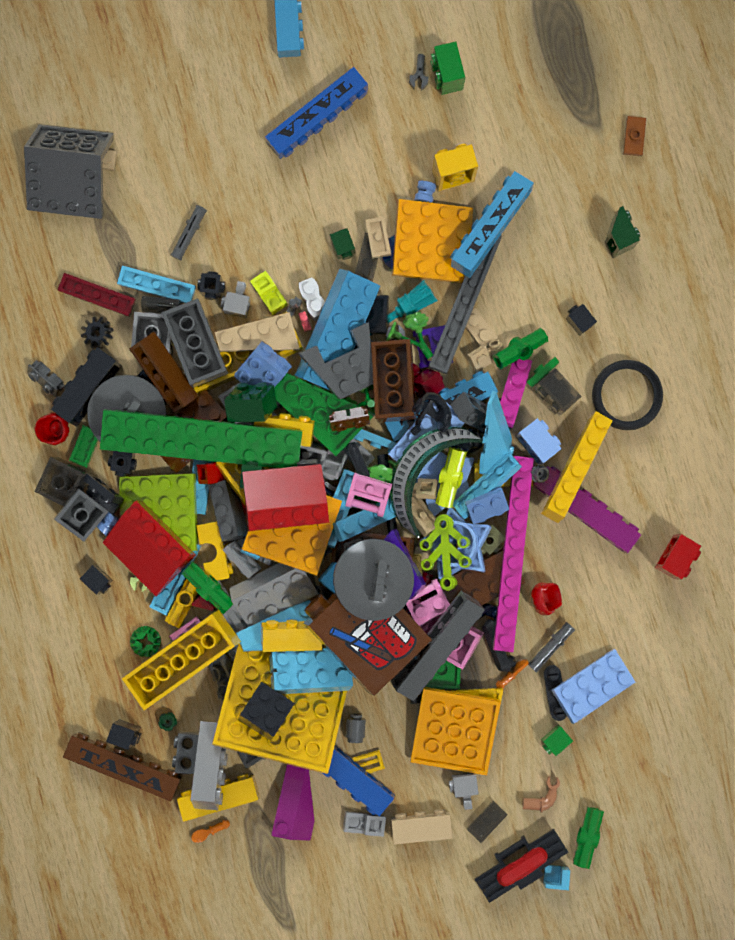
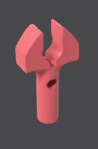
(305, 322)

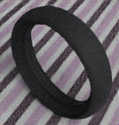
(648, 373)

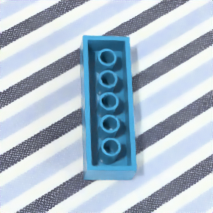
(344, 309)

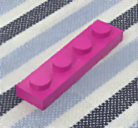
(514, 389)

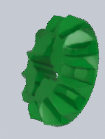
(153, 637)

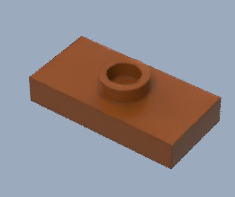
(634, 136)

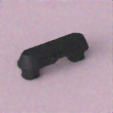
(500, 658)
(552, 679)

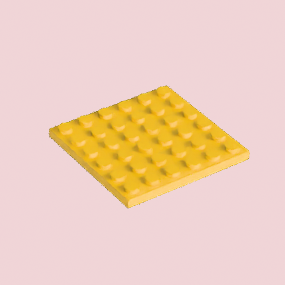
(305, 735)

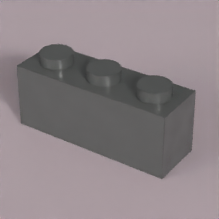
(228, 512)

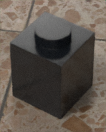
(580, 319)
(96, 580)

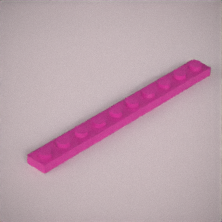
(513, 556)

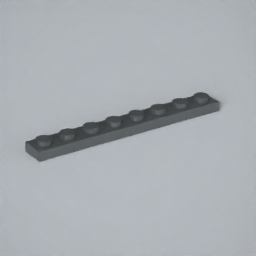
(460, 314)

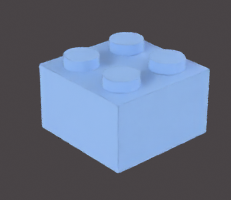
(539, 441)

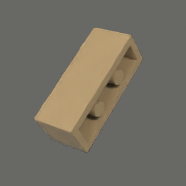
(421, 827)

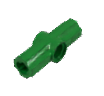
(520, 348)
(207, 587)
(588, 837)

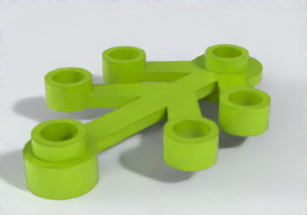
(445, 548)

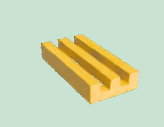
(370, 754)

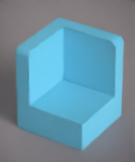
(556, 877)

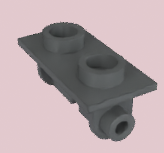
(38, 373)

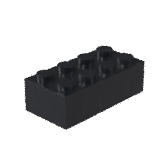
(75, 399)

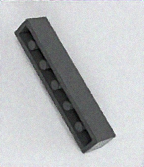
(445, 638)

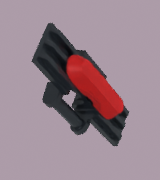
(524, 870)

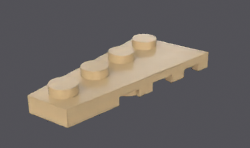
(274, 331)

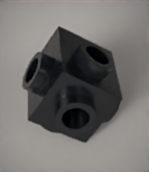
(208, 279)
(129, 463)

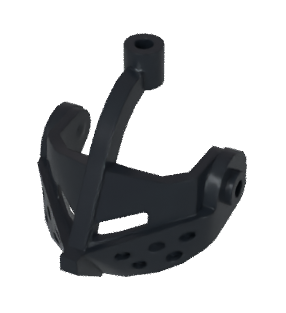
(442, 417)

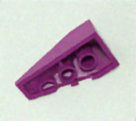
(295, 807)

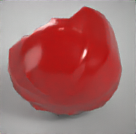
(52, 429)
(546, 598)

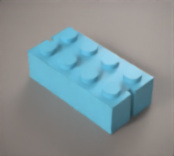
(308, 672)

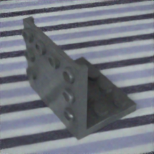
(66, 170)

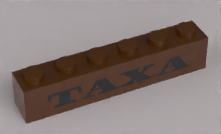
(122, 767)

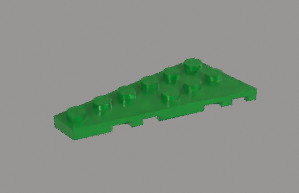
(311, 401)

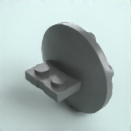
(123, 394)
(373, 579)

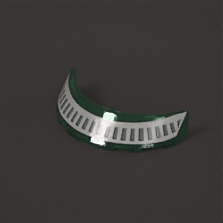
(411, 463)

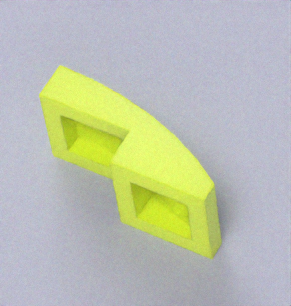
(269, 292)

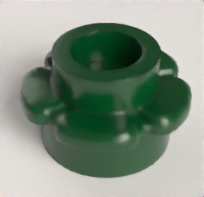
(167, 716)

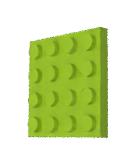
(169, 498)

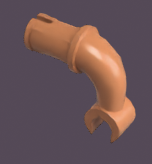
(543, 803)

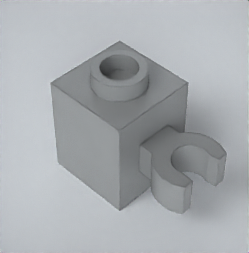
(236, 303)
(464, 786)

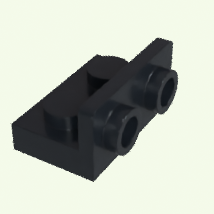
(103, 493)

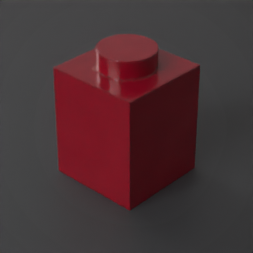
(428, 382)

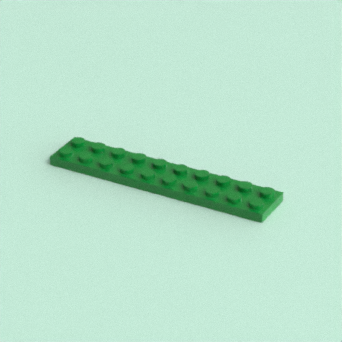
(199, 439)

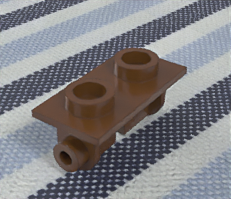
(358, 418)

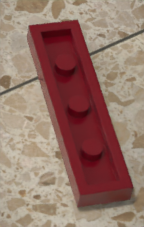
(96, 295)

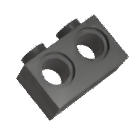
(470, 410)
(184, 752)

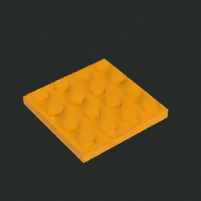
(426, 239)
(295, 546)
(455, 731)

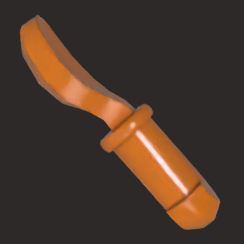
(511, 675)
(202, 834)

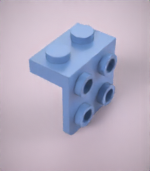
(263, 367)
(487, 506)

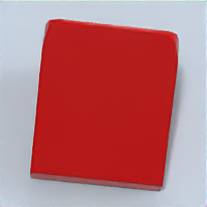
(202, 603)

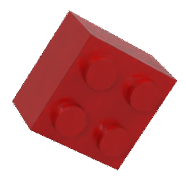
(678, 557)

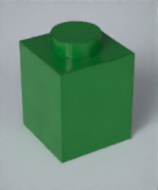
(556, 740)

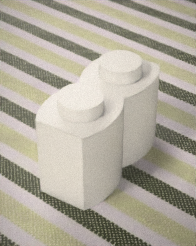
(311, 295)

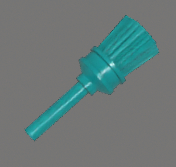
(412, 302)

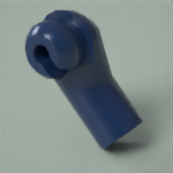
(490, 610)

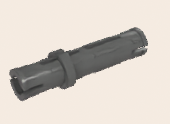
(192, 225)
(554, 643)

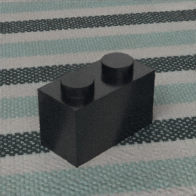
(124, 734)

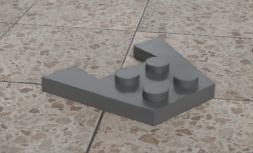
(347, 372)

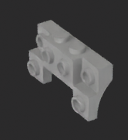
(331, 464)

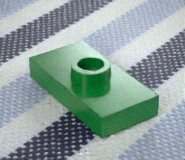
(541, 371)
(84, 447)

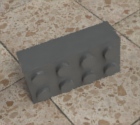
(195, 343)

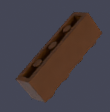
(163, 372)

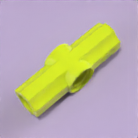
(450, 477)

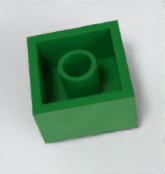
(447, 68)

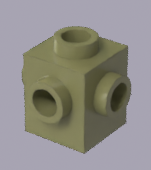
(497, 538)

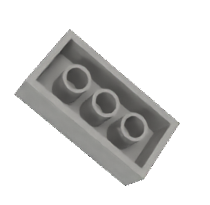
(272, 592)
(208, 770)

